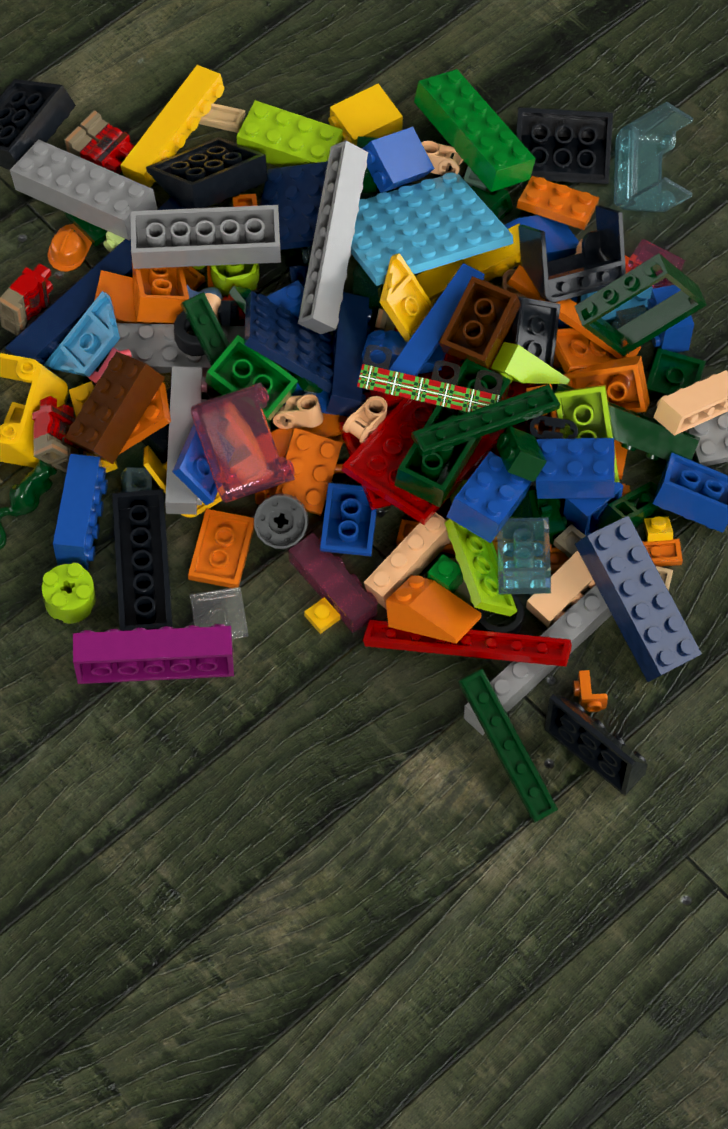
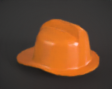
(68, 248)

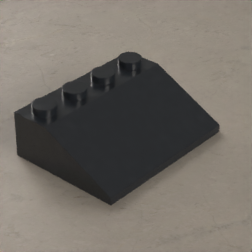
(30, 113)
(567, 143)
(210, 173)
(594, 744)

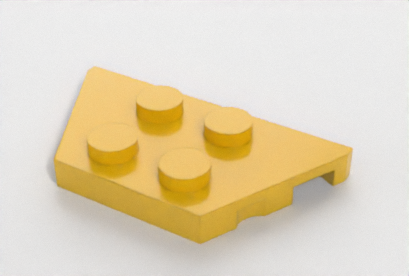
(404, 298)

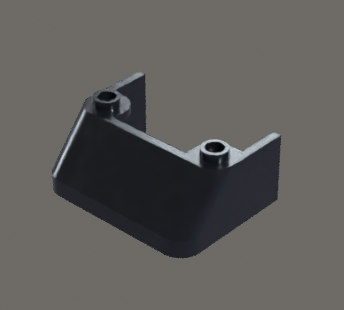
(578, 274)

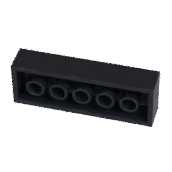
(142, 560)

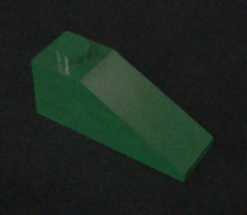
(635, 504)

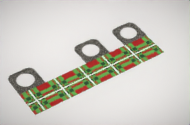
(434, 391)

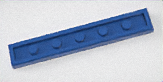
(432, 328)

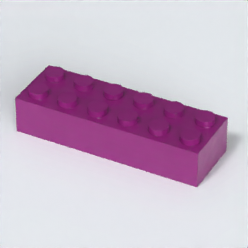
(153, 654)

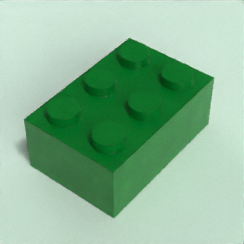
(244, 367)

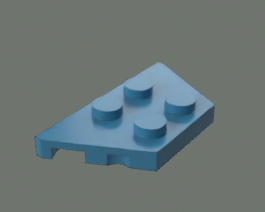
(88, 340)

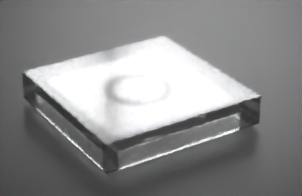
(220, 608)

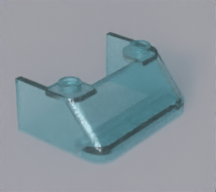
(639, 161)

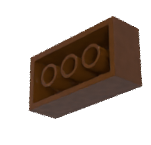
(114, 407)

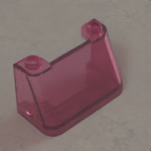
(240, 443)

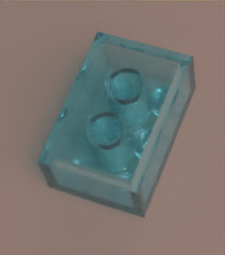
(524, 556)

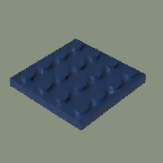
(298, 197)
(281, 339)

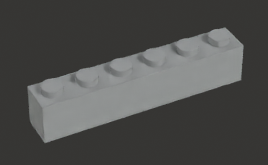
(186, 391)

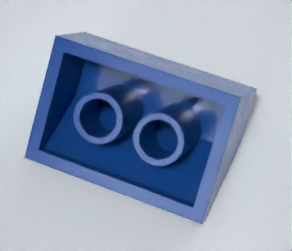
(694, 492)

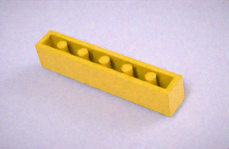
(174, 124)
(491, 263)

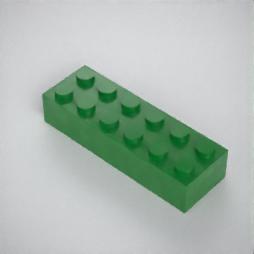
(474, 130)

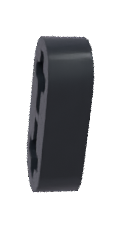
(554, 423)

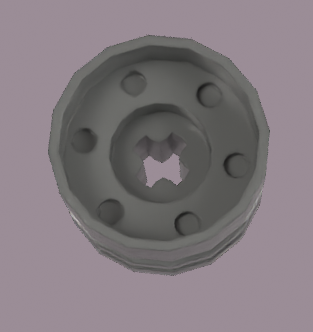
(268, 529)

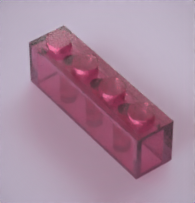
(334, 582)

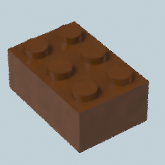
(480, 322)

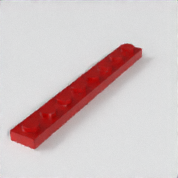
(474, 644)

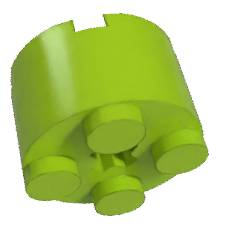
(238, 275)
(68, 593)

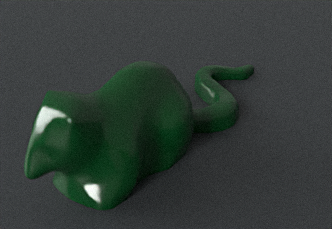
(26, 495)

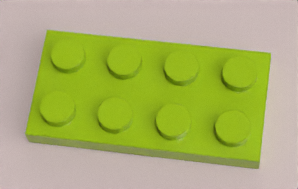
(479, 570)

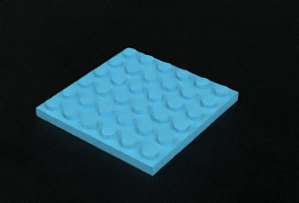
(425, 224)

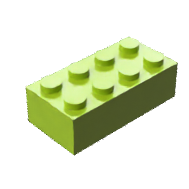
(286, 136)
(590, 413)

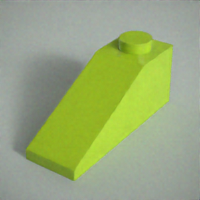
(524, 367)

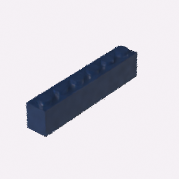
(347, 348)

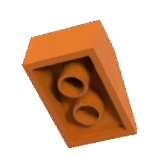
(159, 294)
(623, 381)
(430, 610)

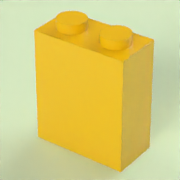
(366, 115)

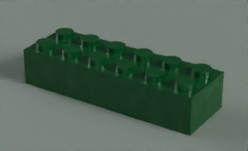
(436, 473)

